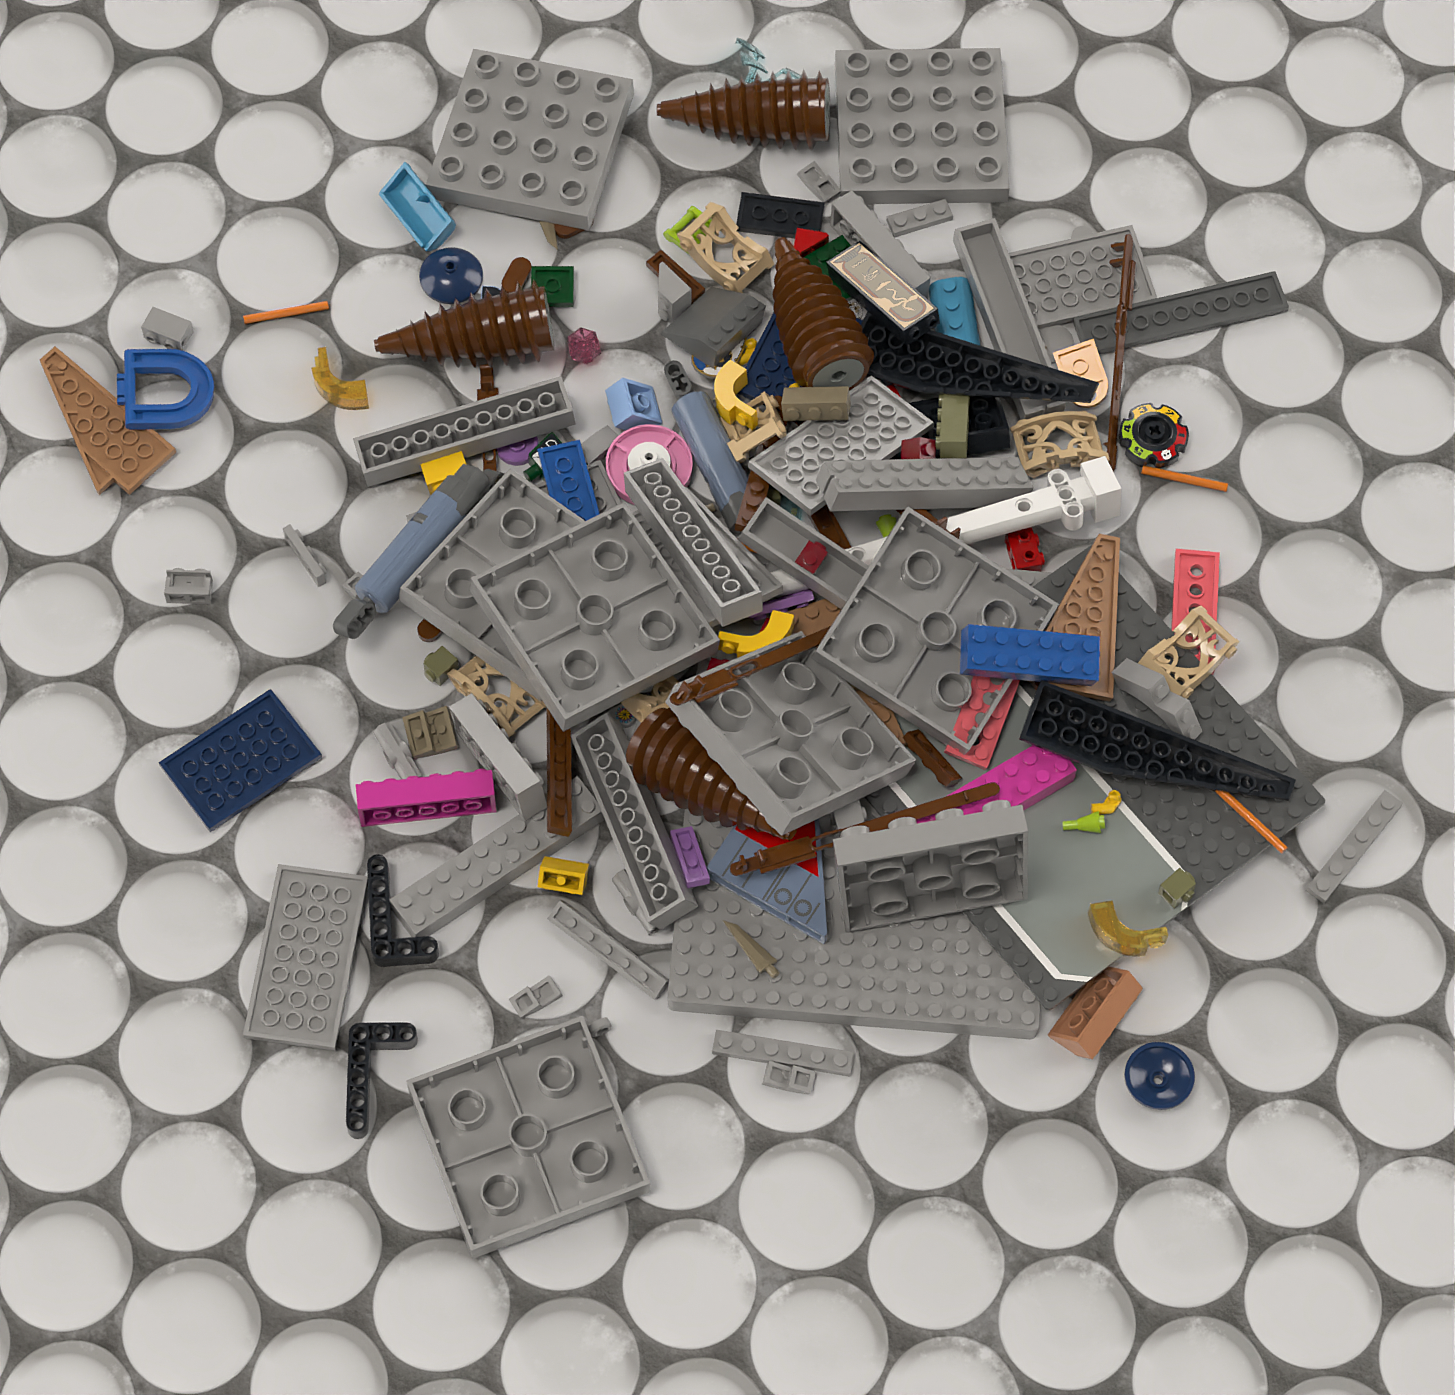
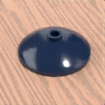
(446, 284)
(1161, 1062)

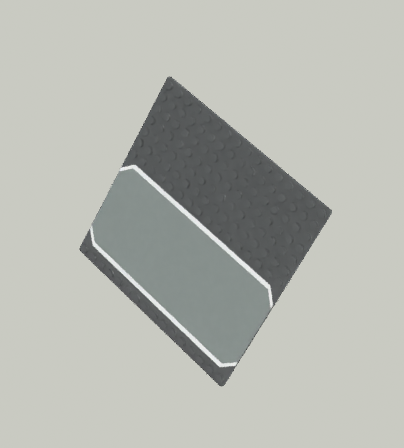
(1143, 840)

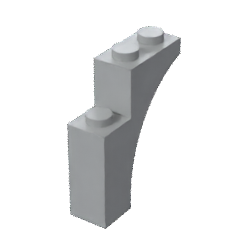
(1154, 692)

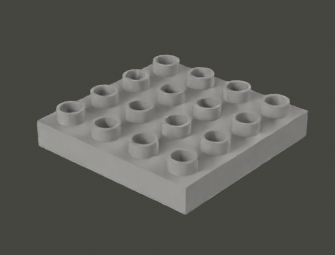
(921, 125)
(530, 139)
(499, 527)
(594, 616)
(906, 621)
(795, 738)
(932, 866)
(528, 1136)

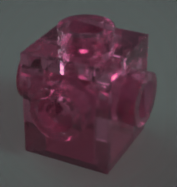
(583, 345)

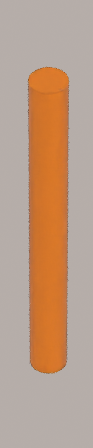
(285, 312)
(1184, 478)
(1252, 820)

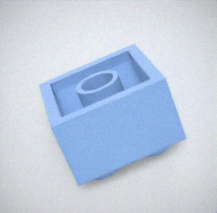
(632, 404)

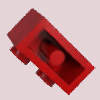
(1023, 550)

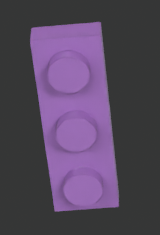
(780, 604)
(689, 857)

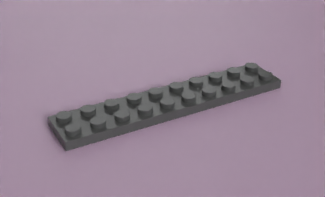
(1186, 312)

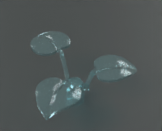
(747, 60)

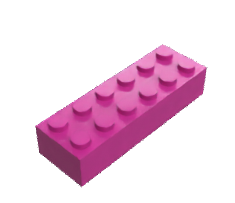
(425, 797)

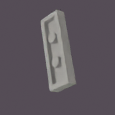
(919, 218)
(305, 555)

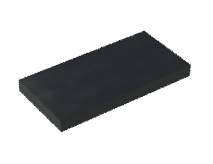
(778, 215)

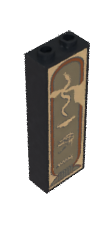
(883, 292)

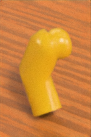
(750, 346)
(1109, 805)

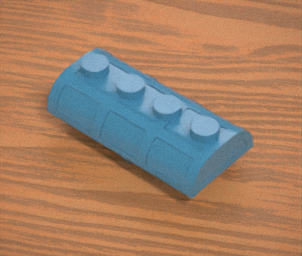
(417, 208)
(955, 308)

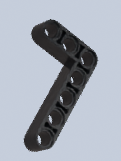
(384, 921)
(363, 1068)

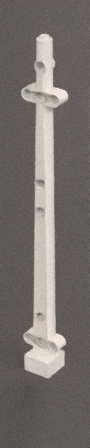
(1062, 499)

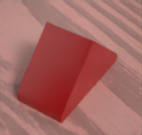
(809, 240)

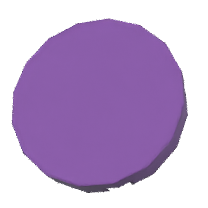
(517, 453)

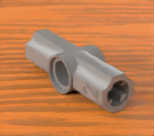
(396, 751)
(631, 901)

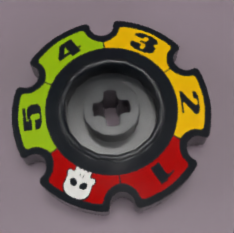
(1153, 435)

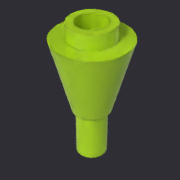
(886, 524)
(1090, 823)

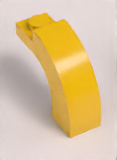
(727, 384)
(779, 627)

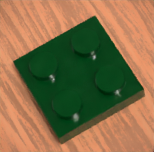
(557, 283)

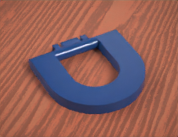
(164, 415)

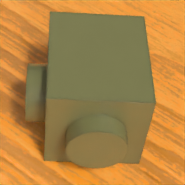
(439, 664)
(1178, 888)

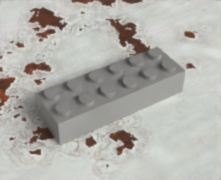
(858, 223)
(497, 754)

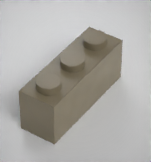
(816, 403)

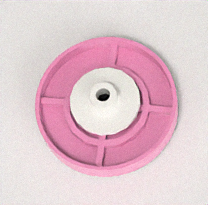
(644, 445)

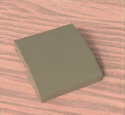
(430, 732)

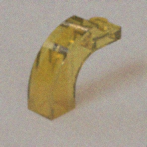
(339, 393)
(1119, 937)

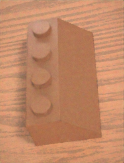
(1095, 1012)

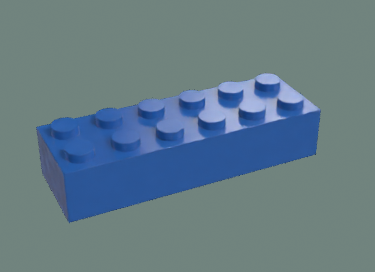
(1029, 655)

